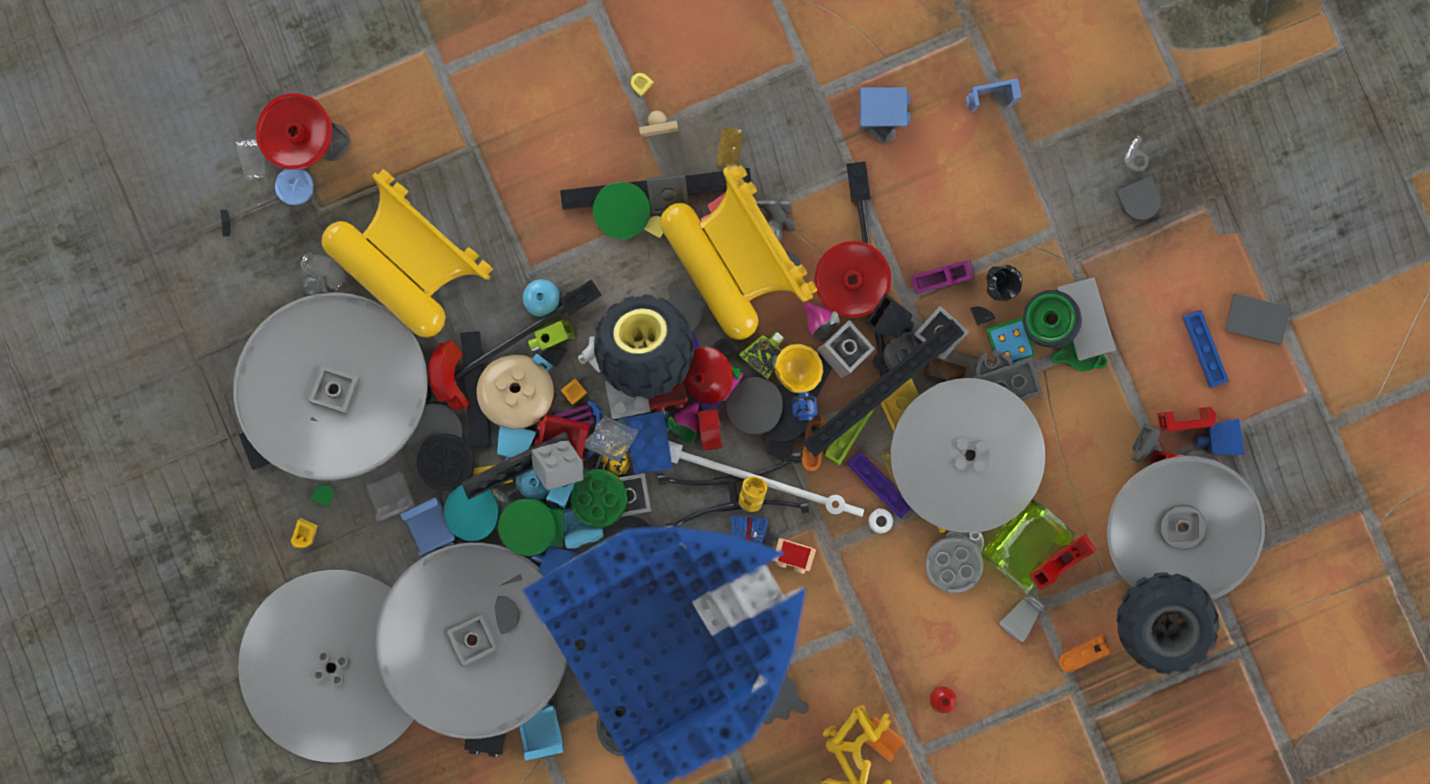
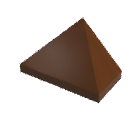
(944, 370)

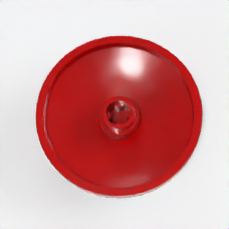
(294, 131)
(852, 278)

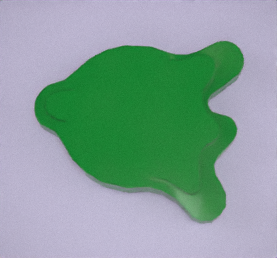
(1068, 356)

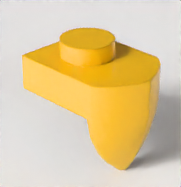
(303, 533)

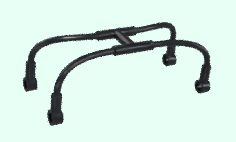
(731, 480)

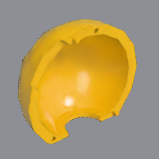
(798, 368)

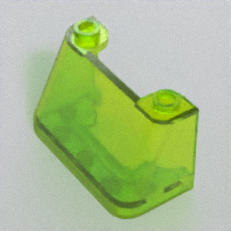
(1026, 543)

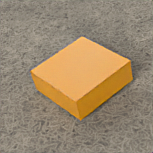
(574, 391)

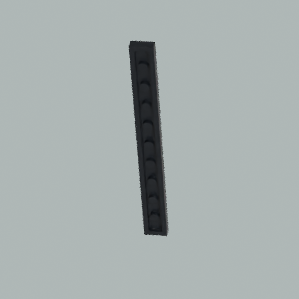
(695, 184)
(883, 388)

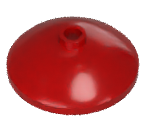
(715, 376)

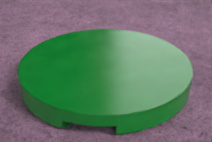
(621, 210)
(599, 498)
(527, 527)

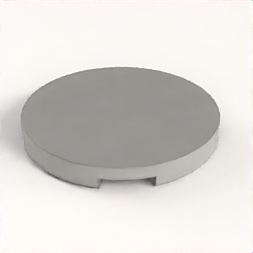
(954, 564)

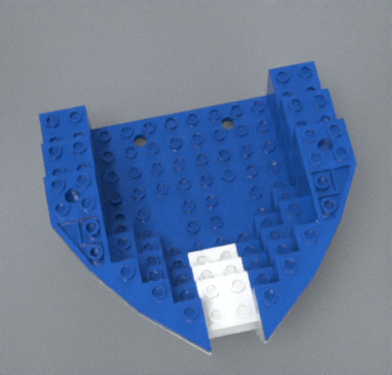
(677, 635)

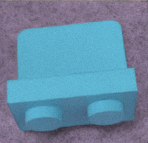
(578, 533)

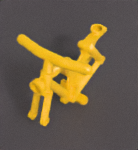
(836, 745)

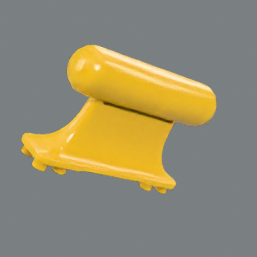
(733, 255)
(401, 258)

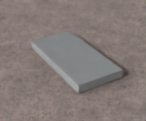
(1094, 335)

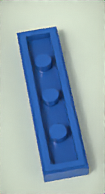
(1205, 349)

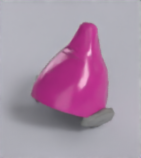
(820, 320)

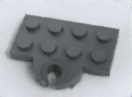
(1016, 376)

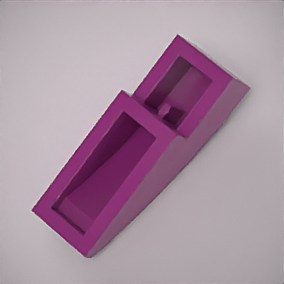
(943, 276)

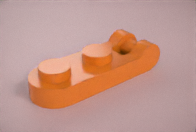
(808, 460)
(1083, 654)

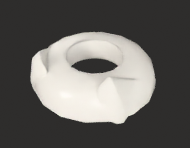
(872, 520)

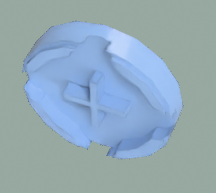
(294, 186)

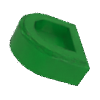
(323, 494)

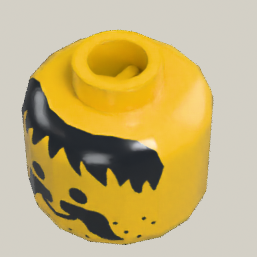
(615, 467)

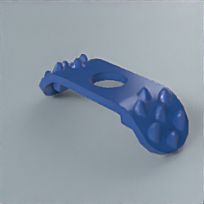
(598, 413)

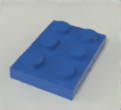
(651, 446)

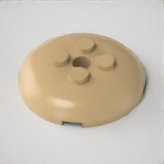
(520, 408)

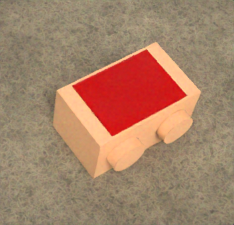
(794, 555)

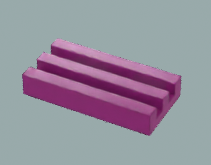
(579, 416)

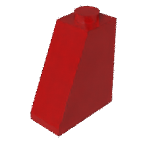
(710, 430)

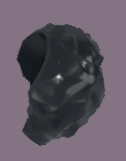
(1004, 282)

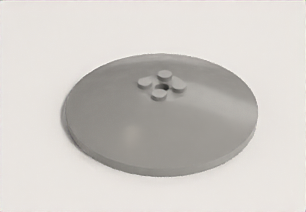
(932, 464)
(1221, 516)

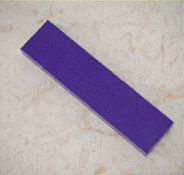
(878, 483)

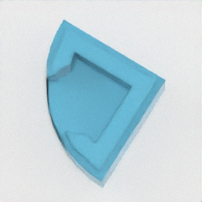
(540, 360)

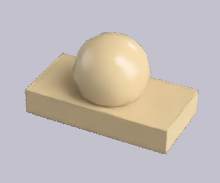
(657, 125)

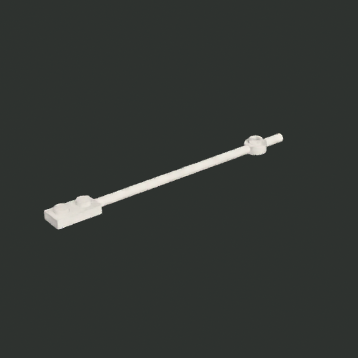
(676, 453)

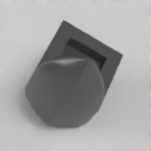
(883, 134)

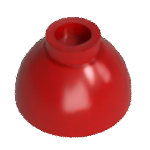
(943, 699)

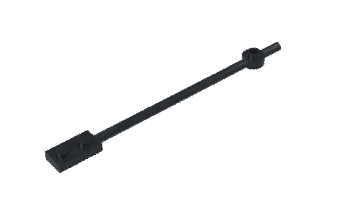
(860, 193)
(571, 303)

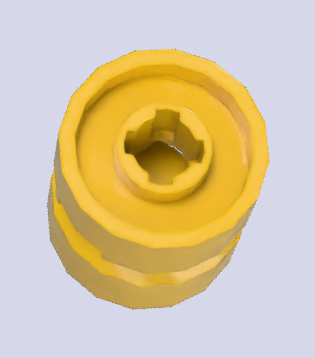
(752, 494)

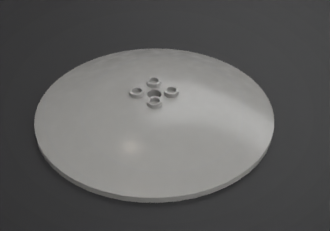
(304, 352)
(426, 653)
(286, 673)

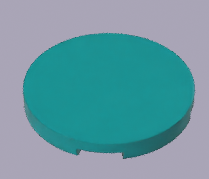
(471, 518)

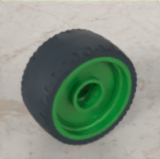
(1041, 308)

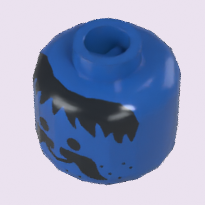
(804, 406)

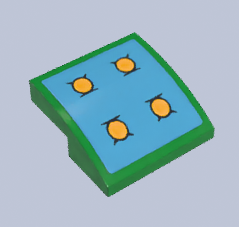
(1011, 339)

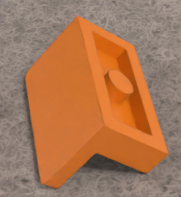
(888, 742)

